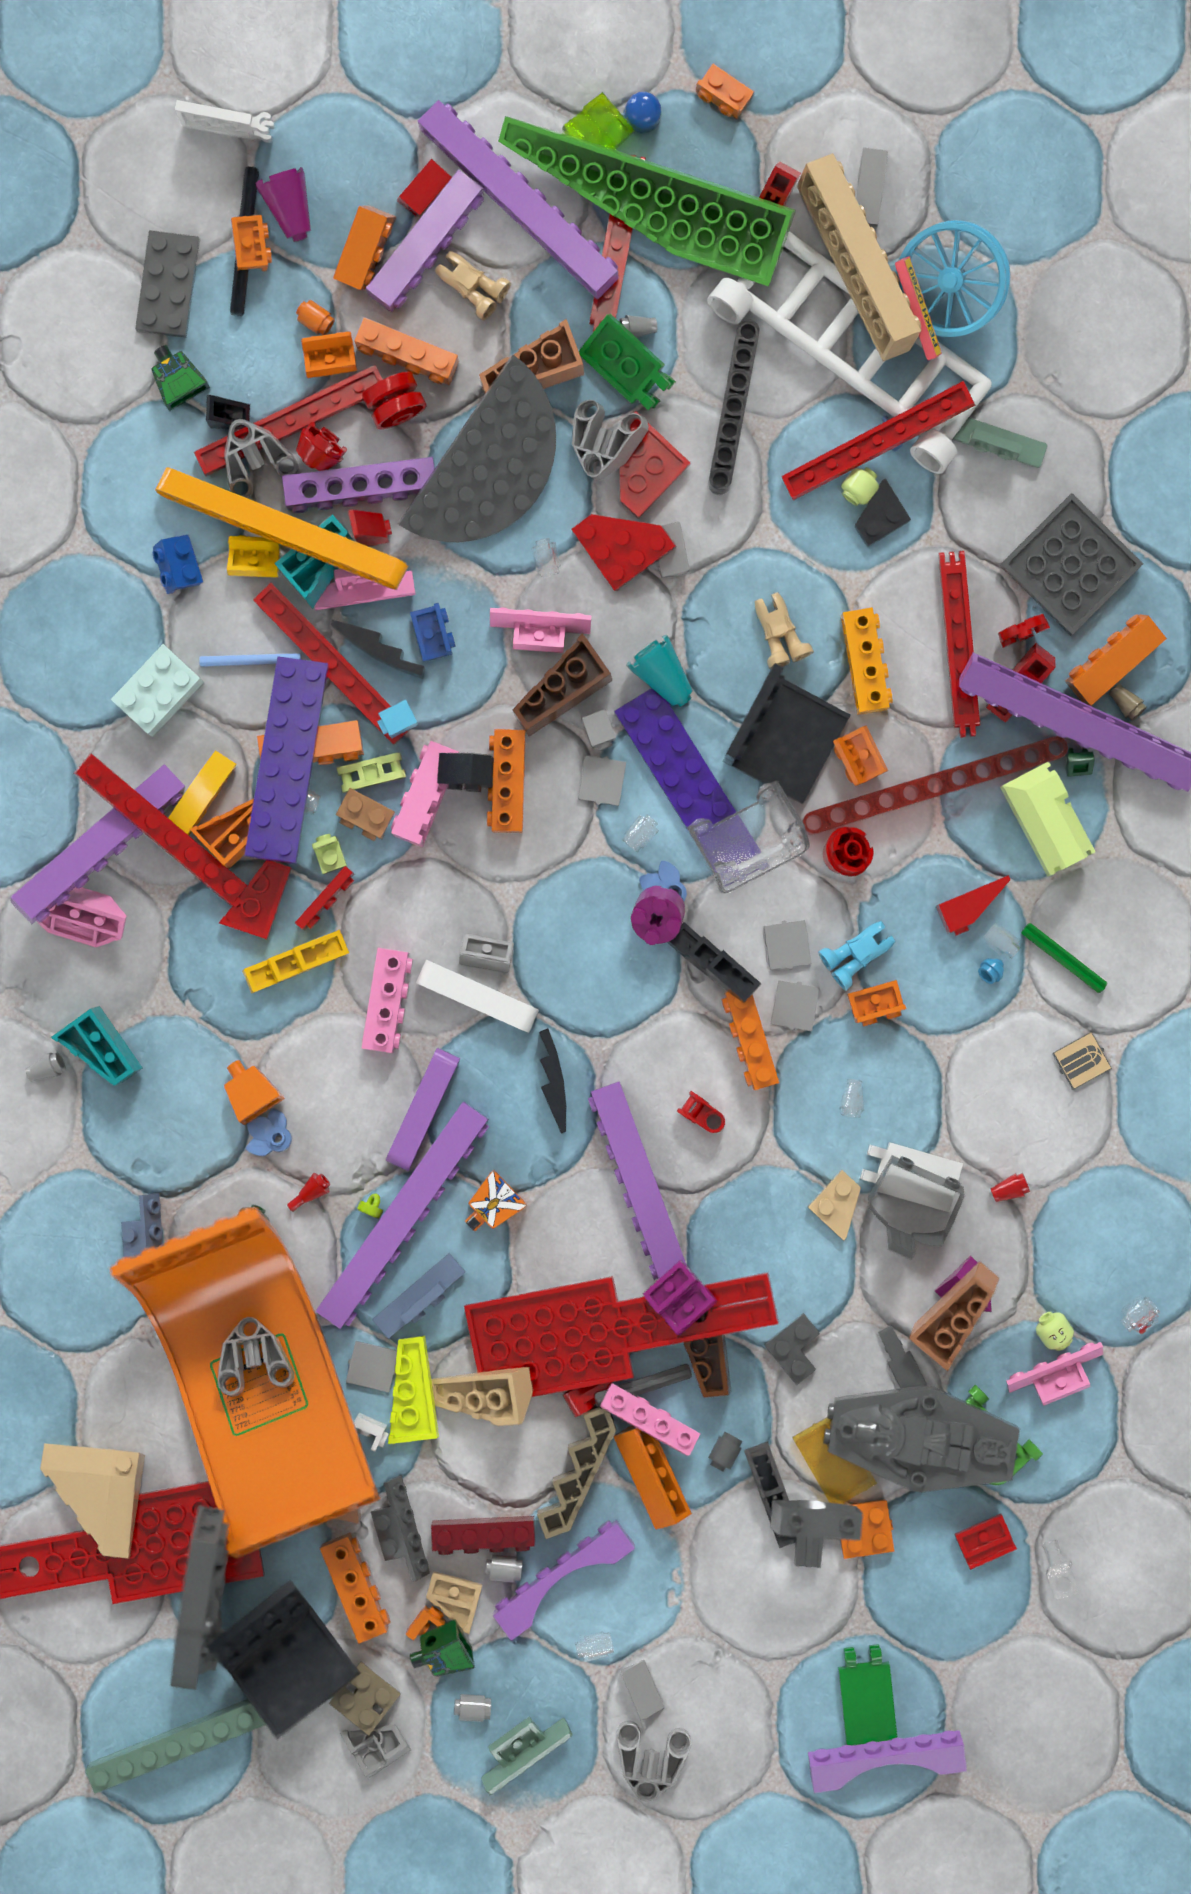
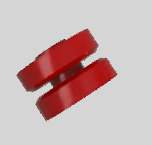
(394, 400)

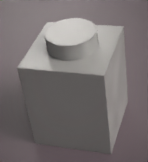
(599, 730)

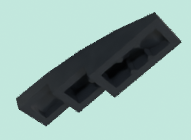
(370, 643)
(714, 963)
(555, 1090)
(768, 1482)

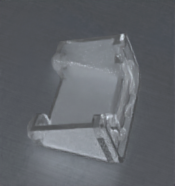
(751, 839)

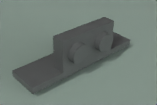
(398, 1530)

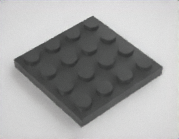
(1071, 564)

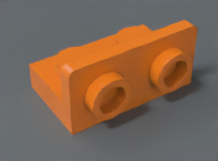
(724, 91)
(249, 242)

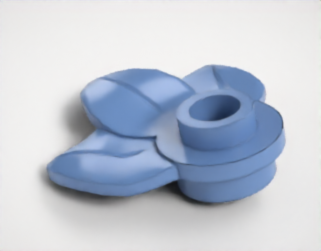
(667, 877)
(264, 1133)

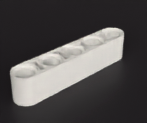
(477, 996)

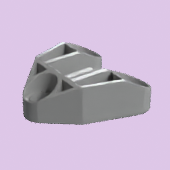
(601, 444)
(274, 449)
(232, 1361)
(671, 1767)

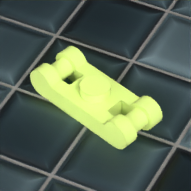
(371, 772)

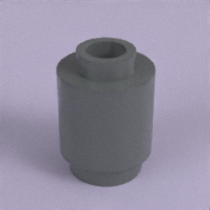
(725, 1451)

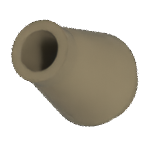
(1128, 703)

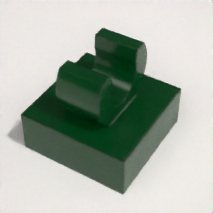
(1079, 763)

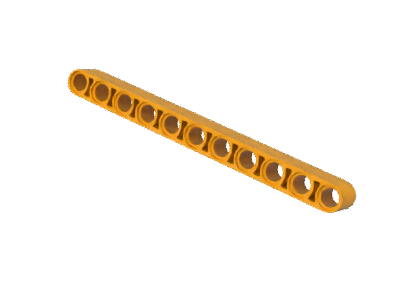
(282, 528)

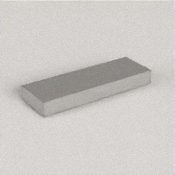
(871, 183)

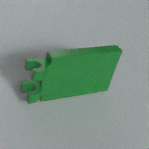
(625, 362)
(867, 1698)

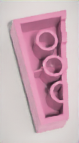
(423, 798)

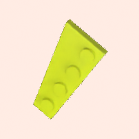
(413, 1401)

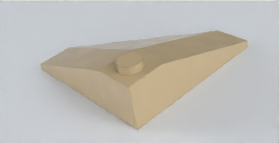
(100, 1489)

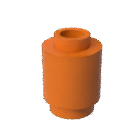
(315, 317)

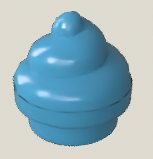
(991, 970)

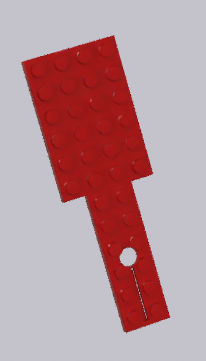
(584, 1335)
(156, 1556)

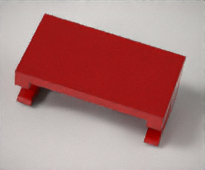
(424, 188)

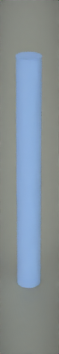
(231, 660)

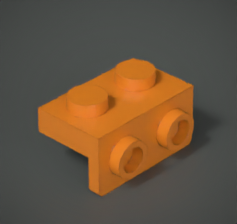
(329, 354)
(860, 756)
(876, 1002)

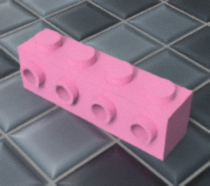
(386, 999)

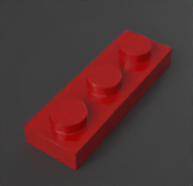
(325, 899)

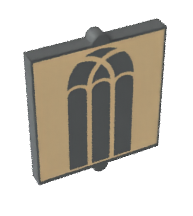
(1082, 1060)

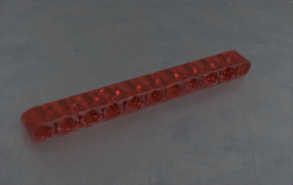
(944, 778)

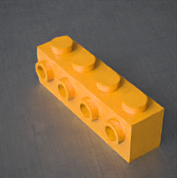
(865, 660)

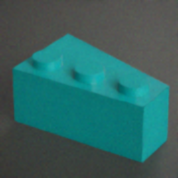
(307, 573)
(99, 1045)

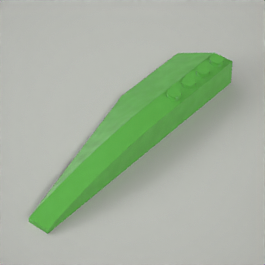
(665, 205)

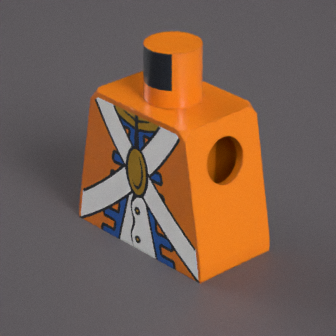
(494, 1203)

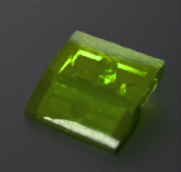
(600, 124)

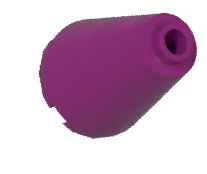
(288, 202)

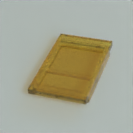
(836, 1476)

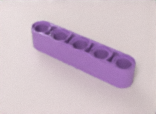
(422, 1109)

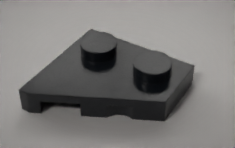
(881, 515)

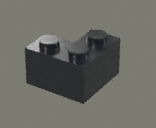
(466, 770)

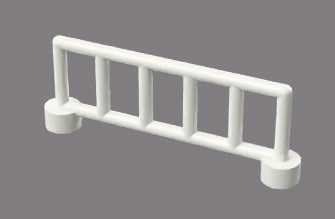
(933, 448)

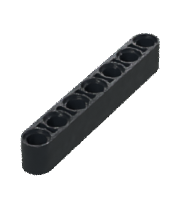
(736, 395)

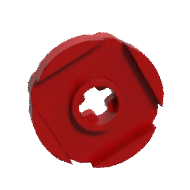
(1023, 630)

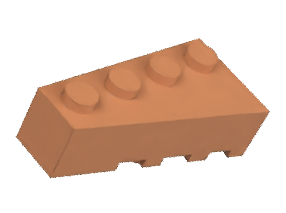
(551, 359)
(953, 1317)

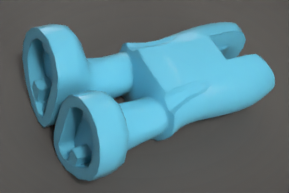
(861, 948)

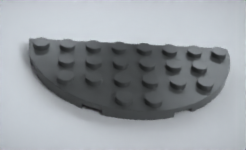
(492, 465)

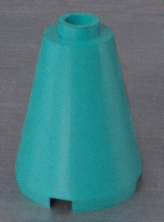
(662, 671)

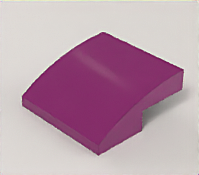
(680, 1297)

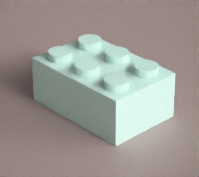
(157, 690)

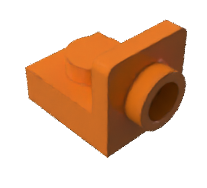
(420, 1623)

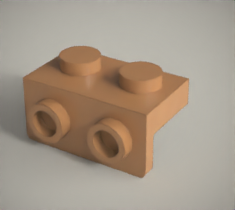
(365, 814)

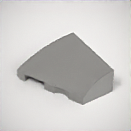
(377, 1749)

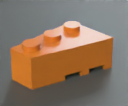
(364, 246)

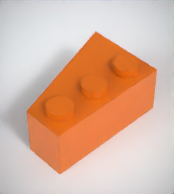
(227, 834)

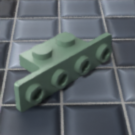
(1001, 442)
(521, 1749)

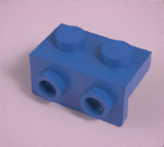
(177, 563)
(432, 633)

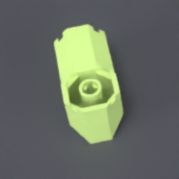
(1047, 819)

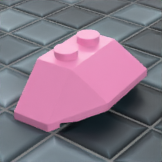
(86, 918)

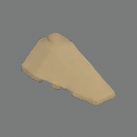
(488, 1395)

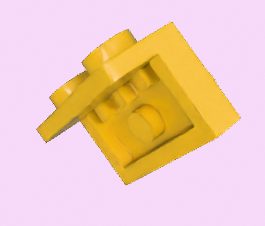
(252, 557)

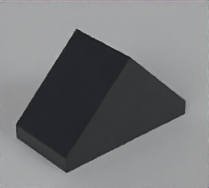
(223, 411)

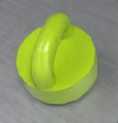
(371, 1206)

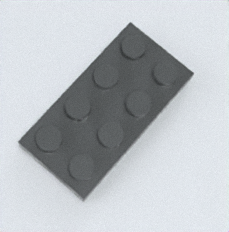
(167, 283)

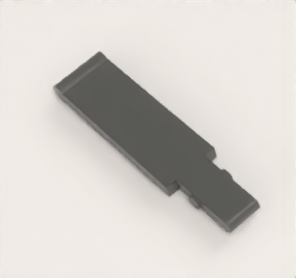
(901, 1363)

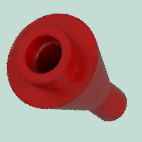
(314, 1188)

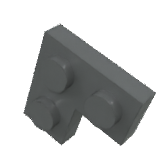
(787, 1344)

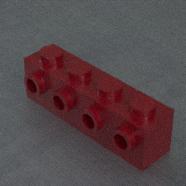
(483, 1533)

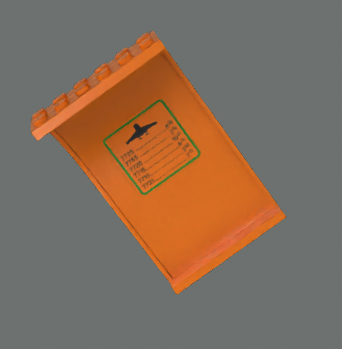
(273, 1451)

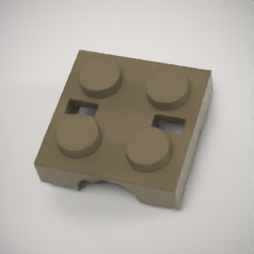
(368, 1692)

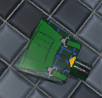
(177, 378)
(444, 1650)

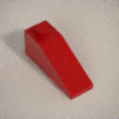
(780, 184)
(369, 527)
(1036, 665)
(966, 908)

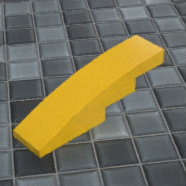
(202, 792)
(295, 961)

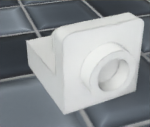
(369, 1426)

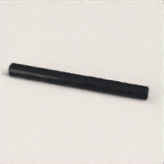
(247, 209)

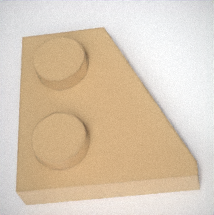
(837, 1203)
(455, 1598)

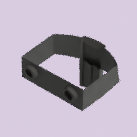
(905, 1243)
(812, 1523)

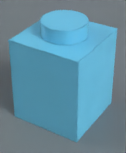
(397, 719)

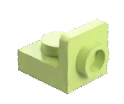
(329, 853)

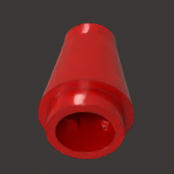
(1010, 1188)

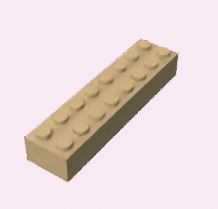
(858, 257)

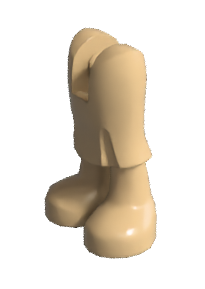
(466, 281)
(778, 625)

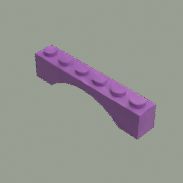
(606, 1547)
(835, 1767)

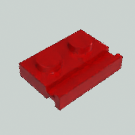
(985, 1541)

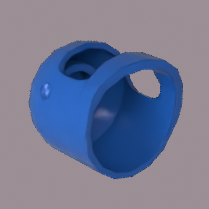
(643, 112)

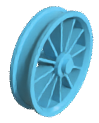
(953, 277)

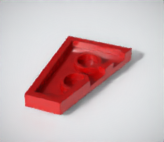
(259, 902)

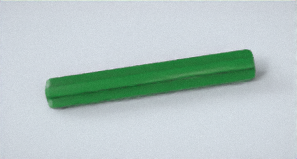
(1064, 958)

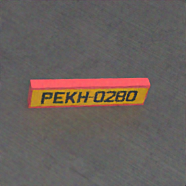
(918, 307)

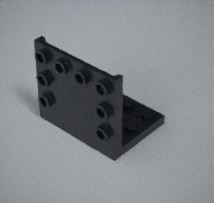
(786, 736)
(284, 1659)

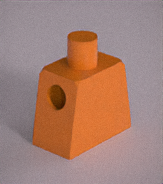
(250, 1092)

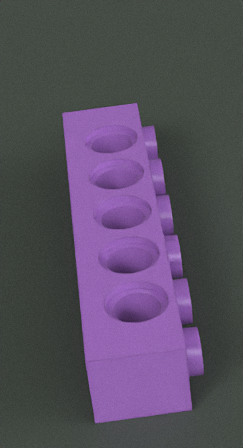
(296, 484)

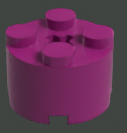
(647, 911)

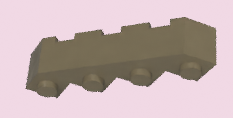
(575, 1484)

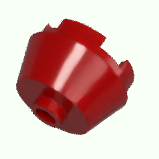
(319, 448)
(847, 851)

